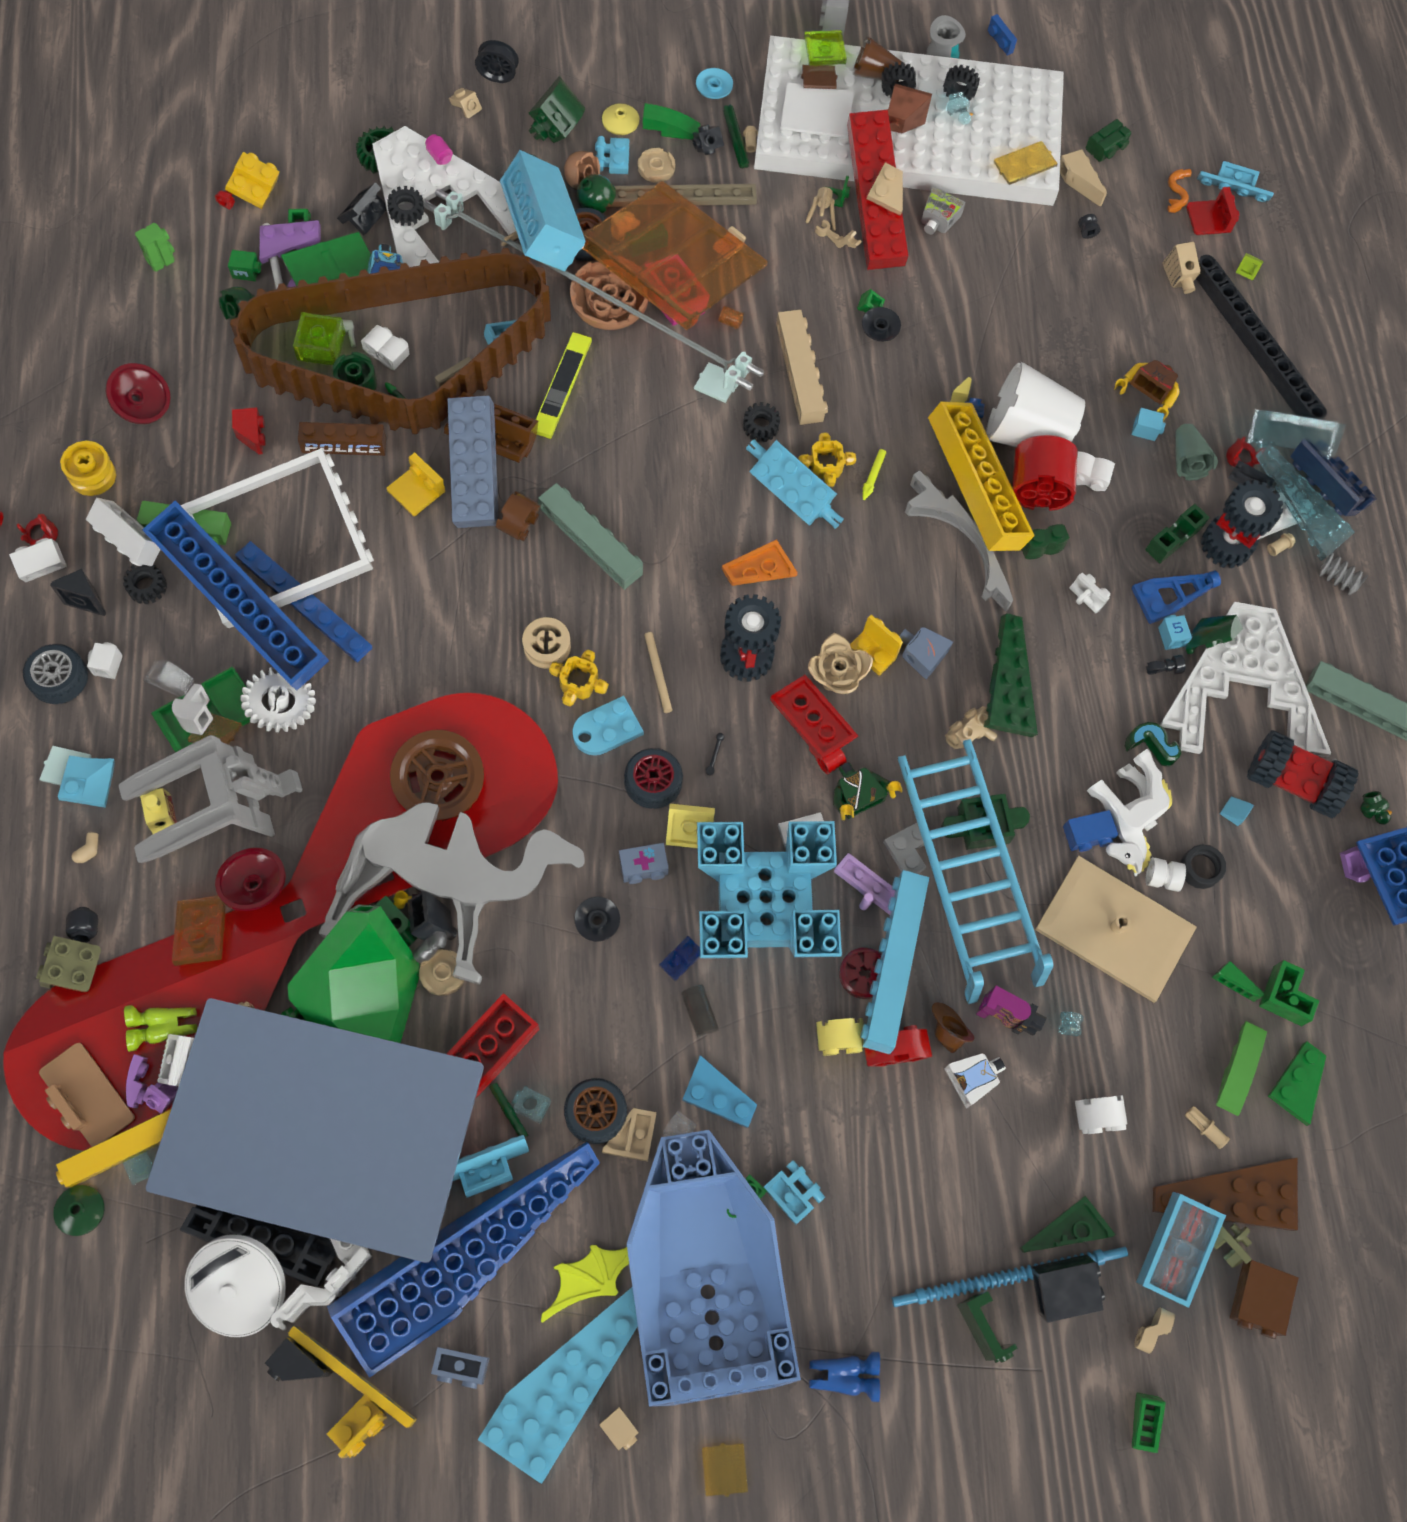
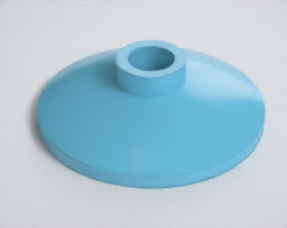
(714, 83)

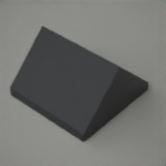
(78, 592)

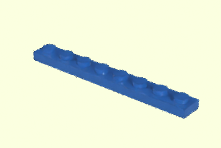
(309, 606)

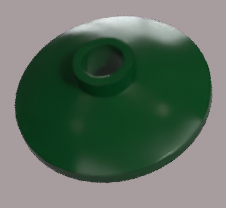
(90, 1213)

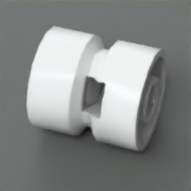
(1169, 875)

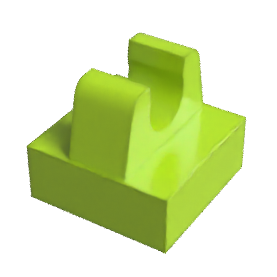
(1249, 266)

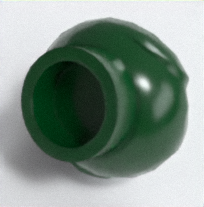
(1377, 806)

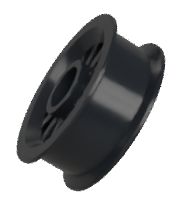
(496, 61)

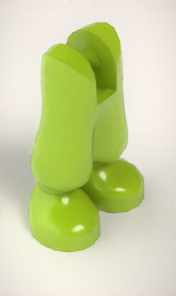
(160, 1024)

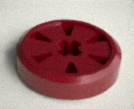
(851, 968)

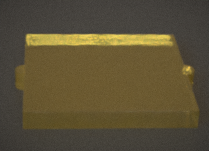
(724, 1469)

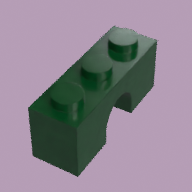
(1179, 533)

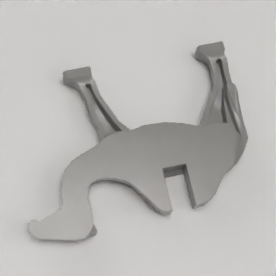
(453, 873)

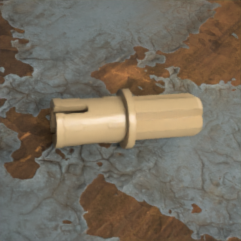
(1207, 1127)

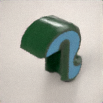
(1156, 740)

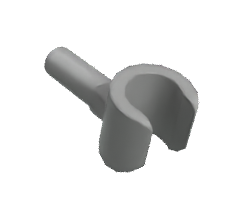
(349, 327)

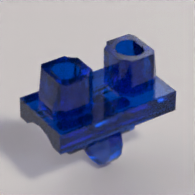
(681, 958)

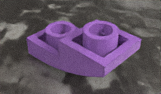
(134, 1089)

